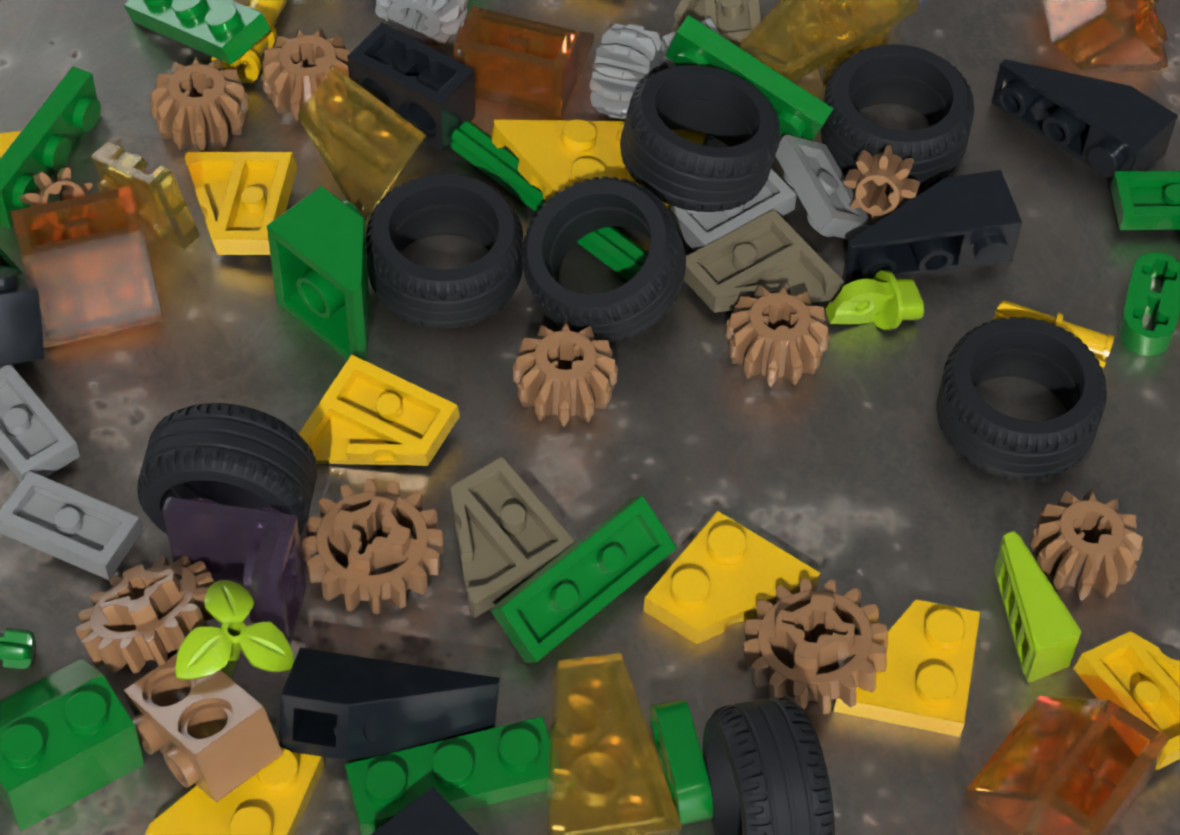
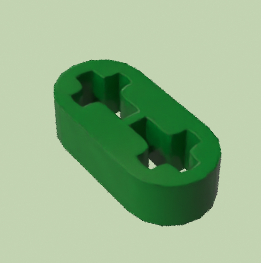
(1141, 301)
(681, 760)

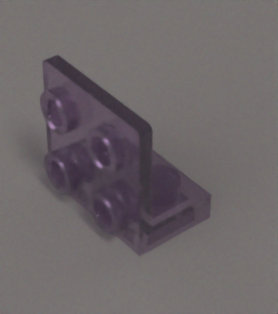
(247, 547)

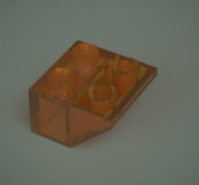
(1108, 34)
(522, 59)
(88, 265)
(1069, 768)

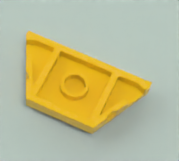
(568, 150)

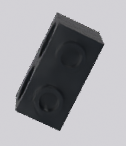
(415, 82)

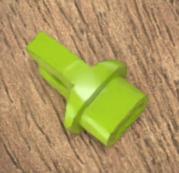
(877, 300)

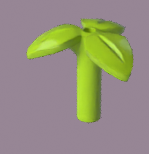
(217, 649)

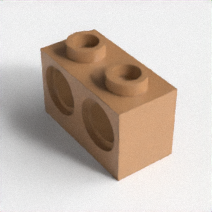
(203, 728)

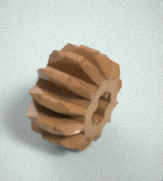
(298, 67)
(199, 104)
(777, 335)
(565, 373)
(1086, 544)

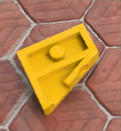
(241, 196)
(377, 419)
(722, 580)
(925, 671)
(1140, 681)
(263, 805)

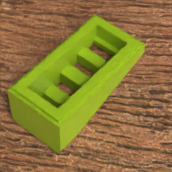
(1036, 615)

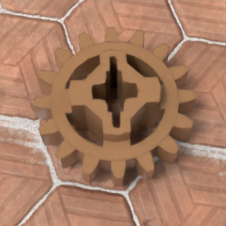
(373, 546)
(145, 614)
(821, 645)

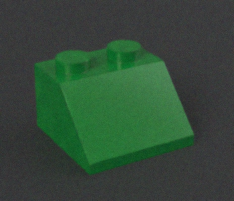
(323, 270)
(63, 742)

